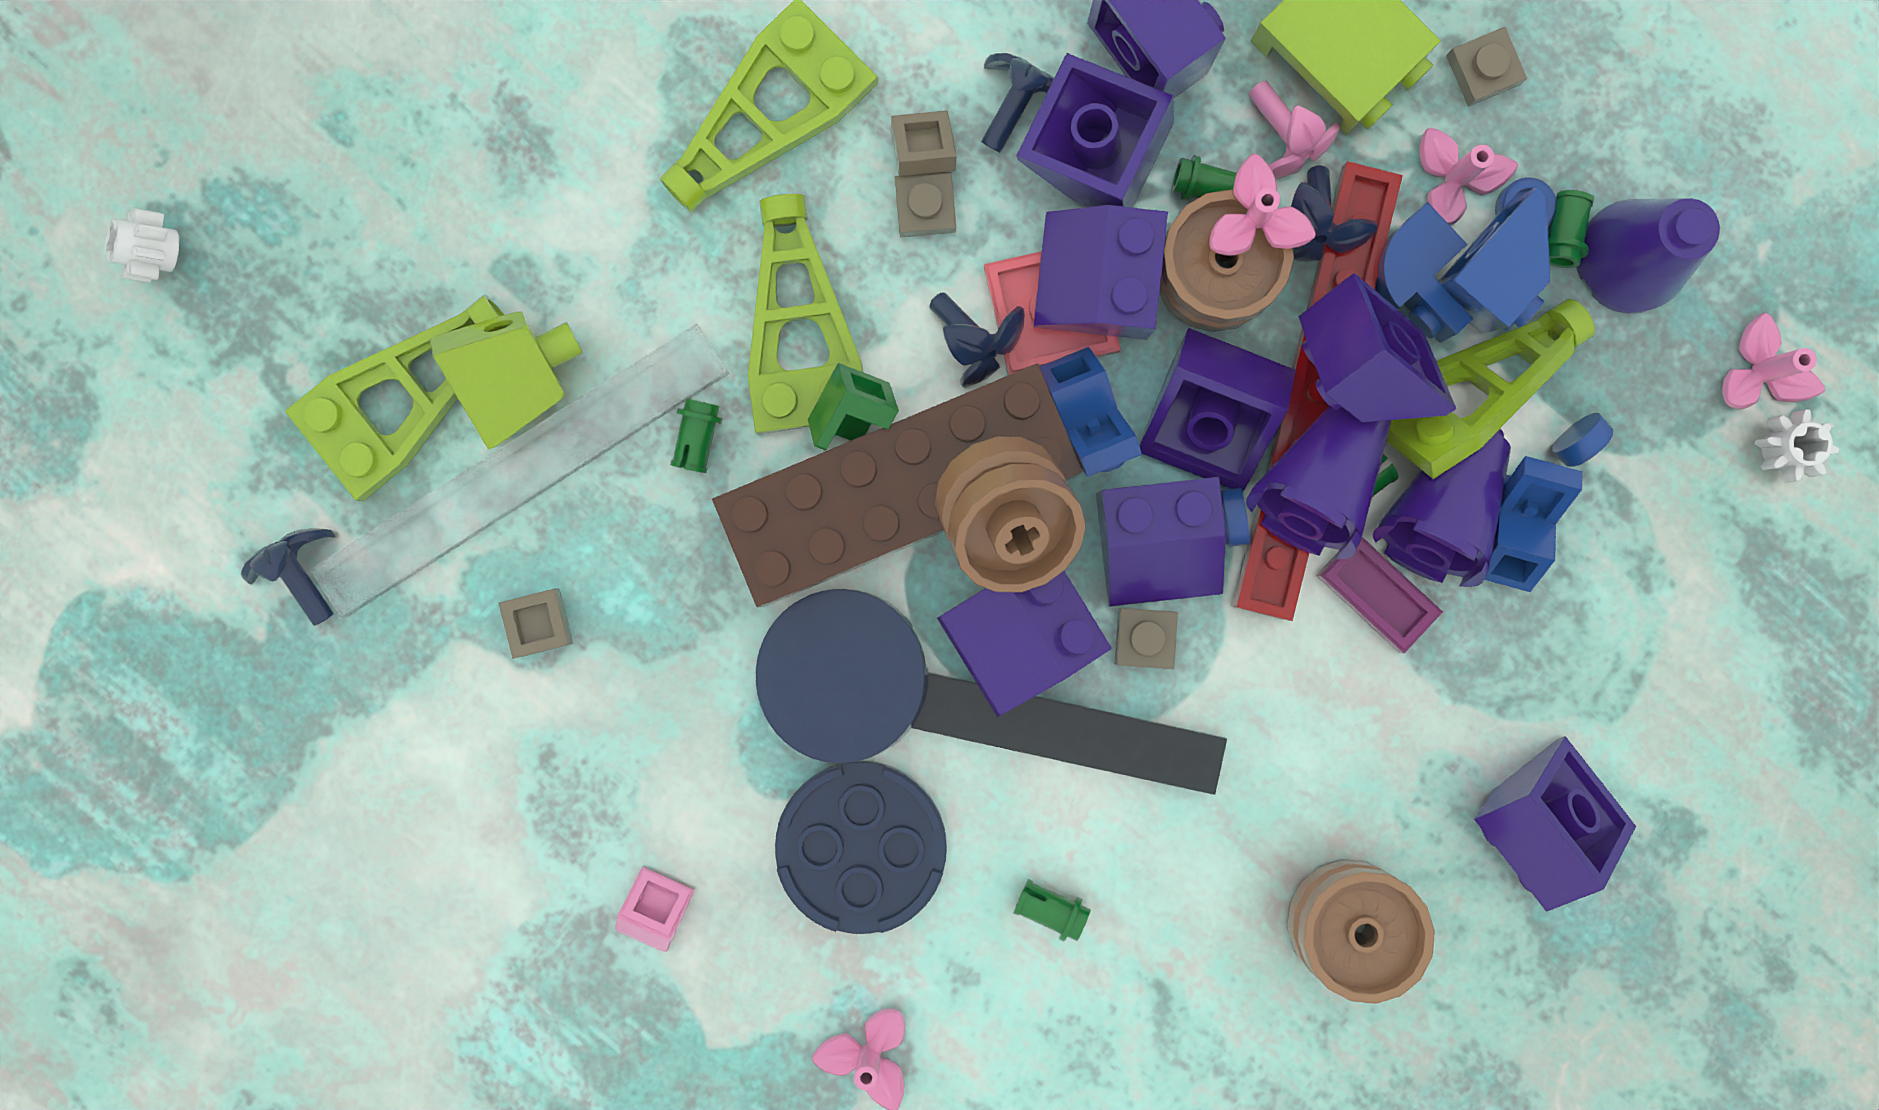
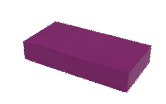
(1381, 596)

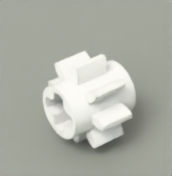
(142, 245)
(1813, 441)

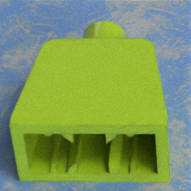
(504, 371)

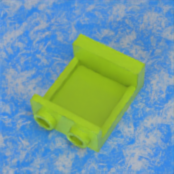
(1350, 51)

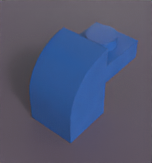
(1408, 270)
(1090, 412)
(1527, 521)

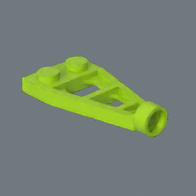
(815, 60)
(778, 396)
(345, 434)
(1445, 441)

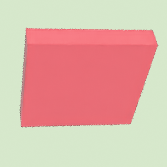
(1015, 284)

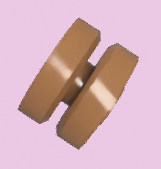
(1203, 291)
(1009, 514)
(1369, 964)

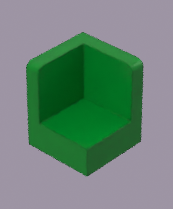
(850, 406)

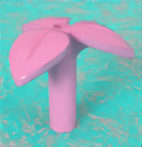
(1299, 129)
(1478, 170)
(1256, 191)
(1786, 374)
(875, 1075)

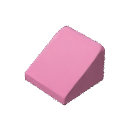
(653, 909)

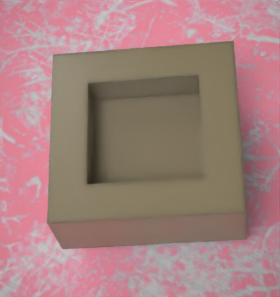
(1486, 66)
(923, 143)
(925, 204)
(535, 623)
(1146, 638)

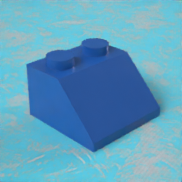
(1504, 266)

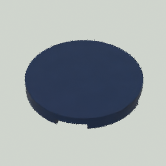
(841, 676)
(860, 848)

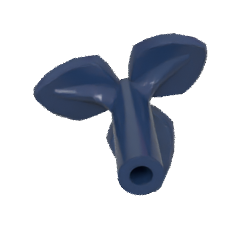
(1025, 81)
(1315, 202)
(974, 344)
(281, 561)

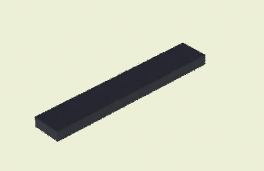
(1075, 735)

